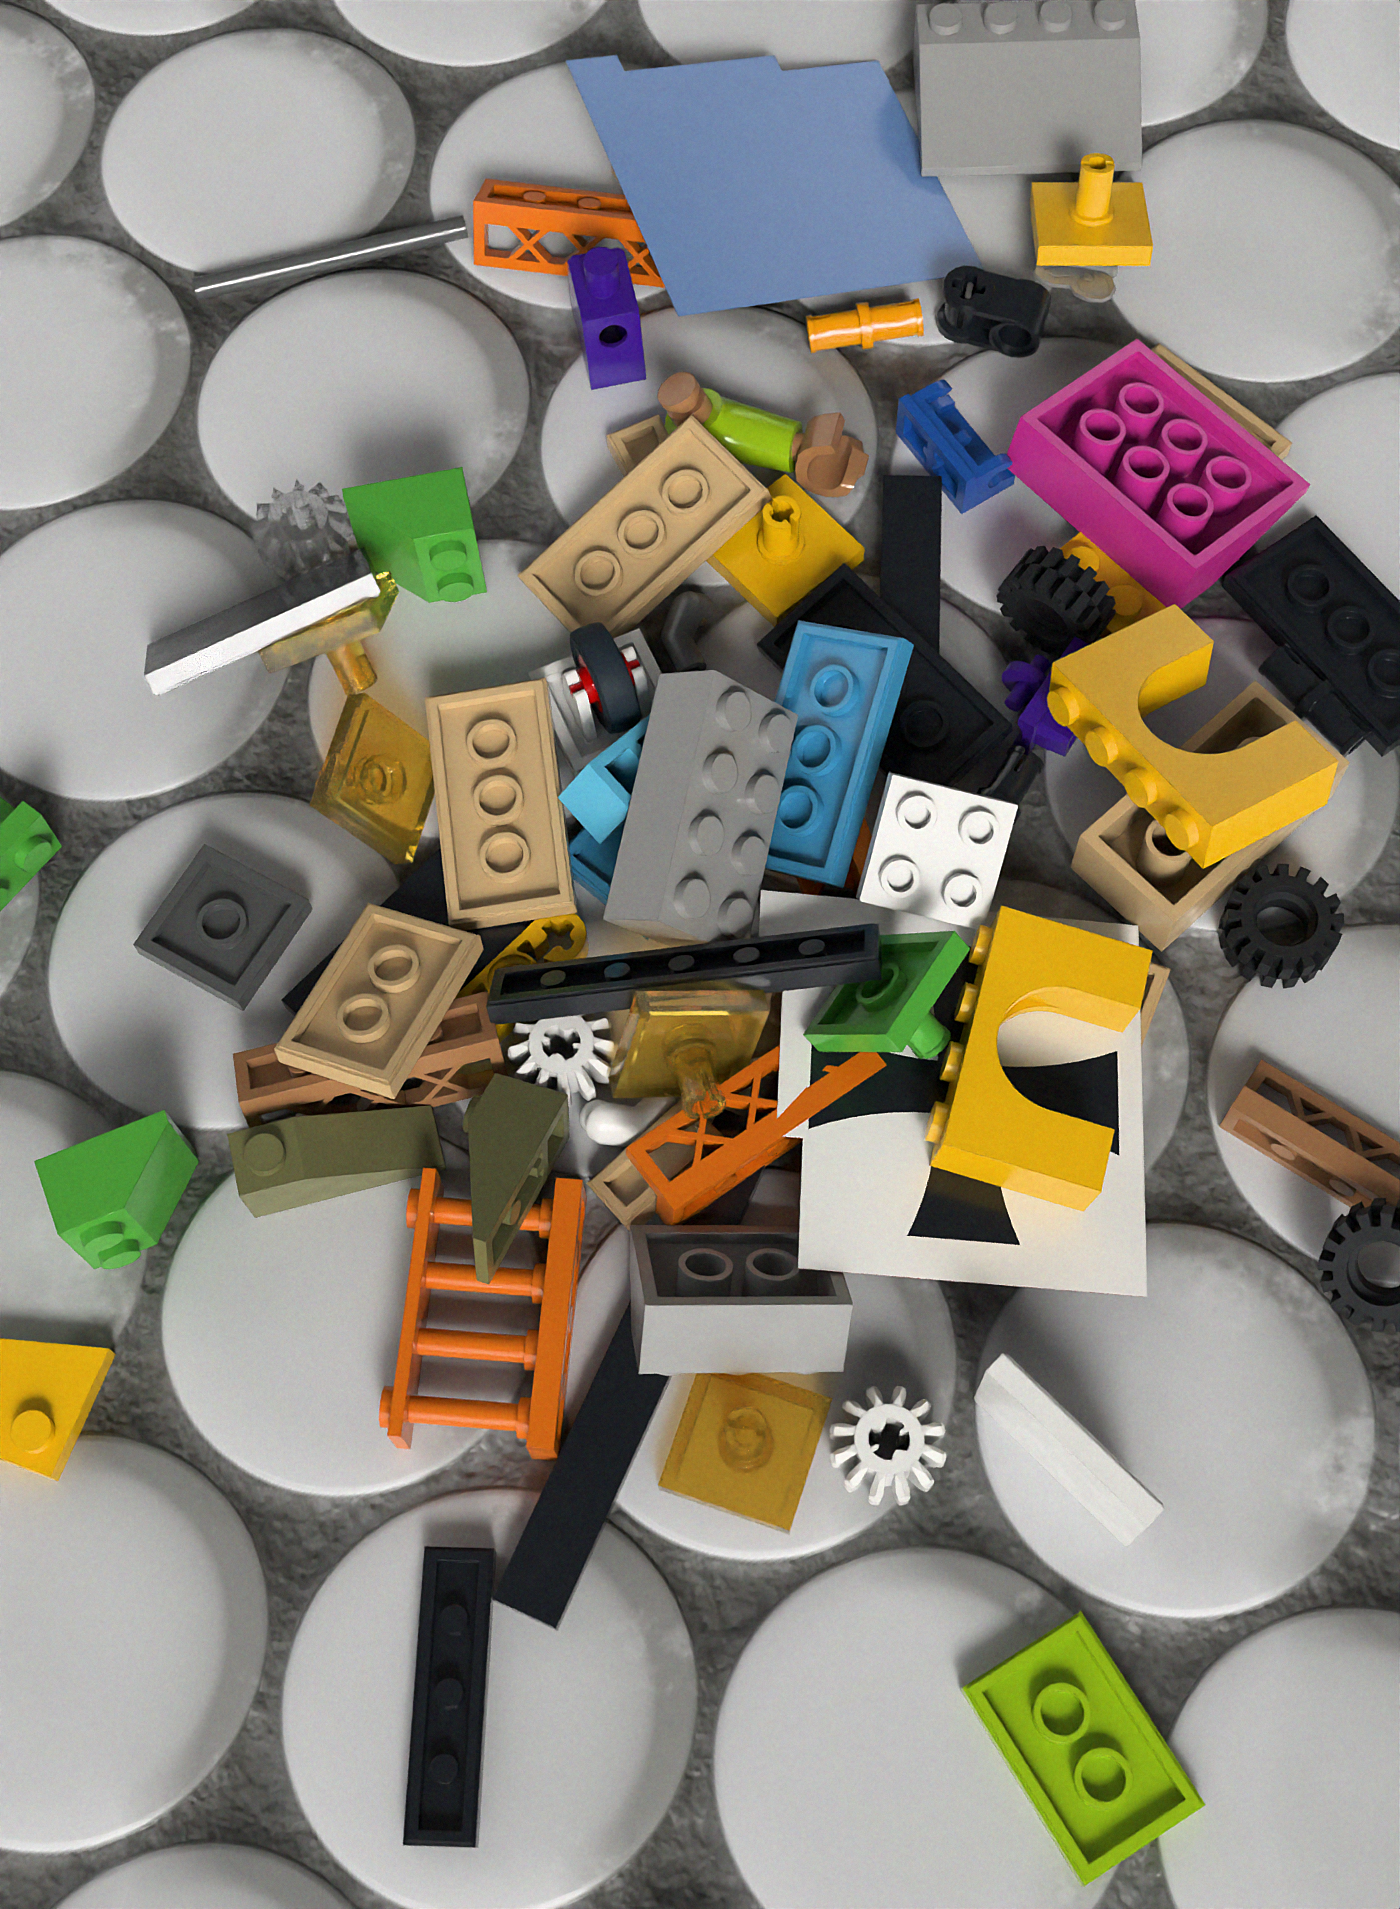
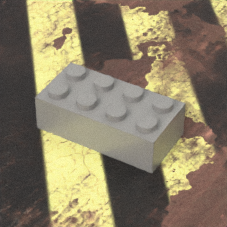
(701, 811)

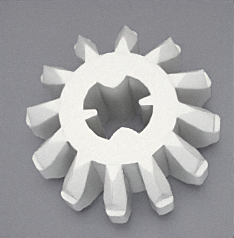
(575, 1034)
(904, 1464)

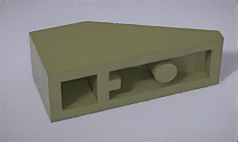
(513, 1146)
(331, 1155)

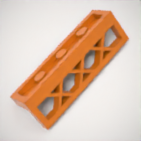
(560, 211)
(750, 1150)

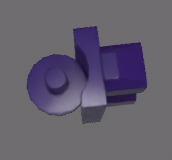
(1031, 685)

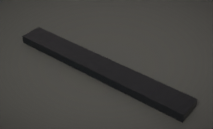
(599, 1452)

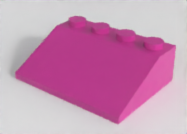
(1153, 473)

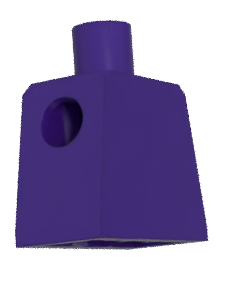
(600, 298)

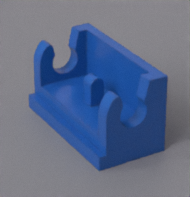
(951, 447)

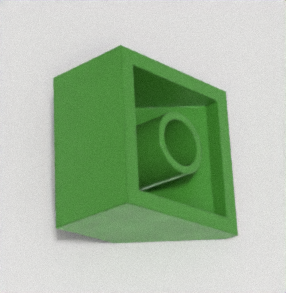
(420, 533)
(118, 1189)

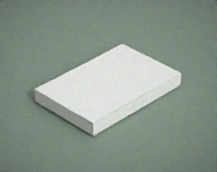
(1067, 1450)

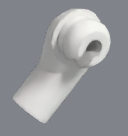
(619, 1123)

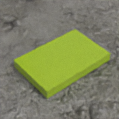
(1082, 1748)

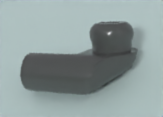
(684, 617)

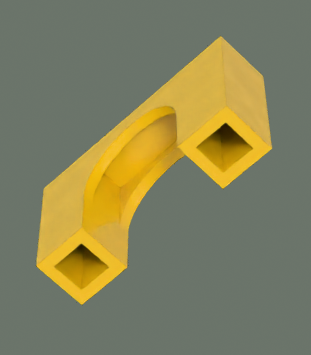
(1201, 800)
(985, 1123)

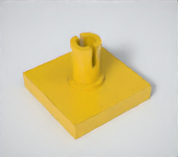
(1091, 219)
(785, 552)

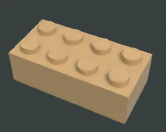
(1140, 869)

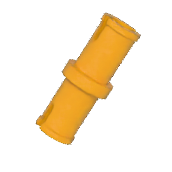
(864, 325)

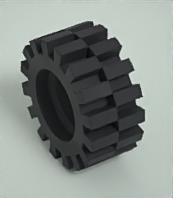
(1055, 600)
(1300, 898)
(1341, 1267)

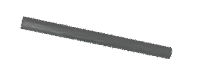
(329, 257)

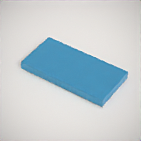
(845, 700)

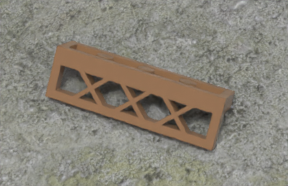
(460, 1039)
(1307, 1151)

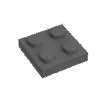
(223, 927)

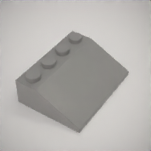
(1027, 86)

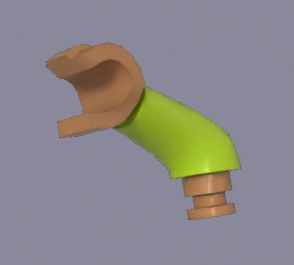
(755, 437)

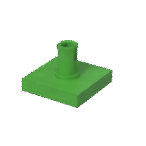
(893, 1010)

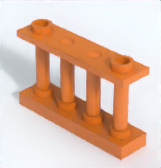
(541, 1350)

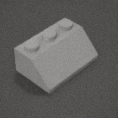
(733, 1302)

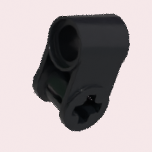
(999, 316)

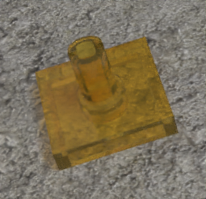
(340, 640)
(377, 779)
(687, 1045)
(746, 1446)

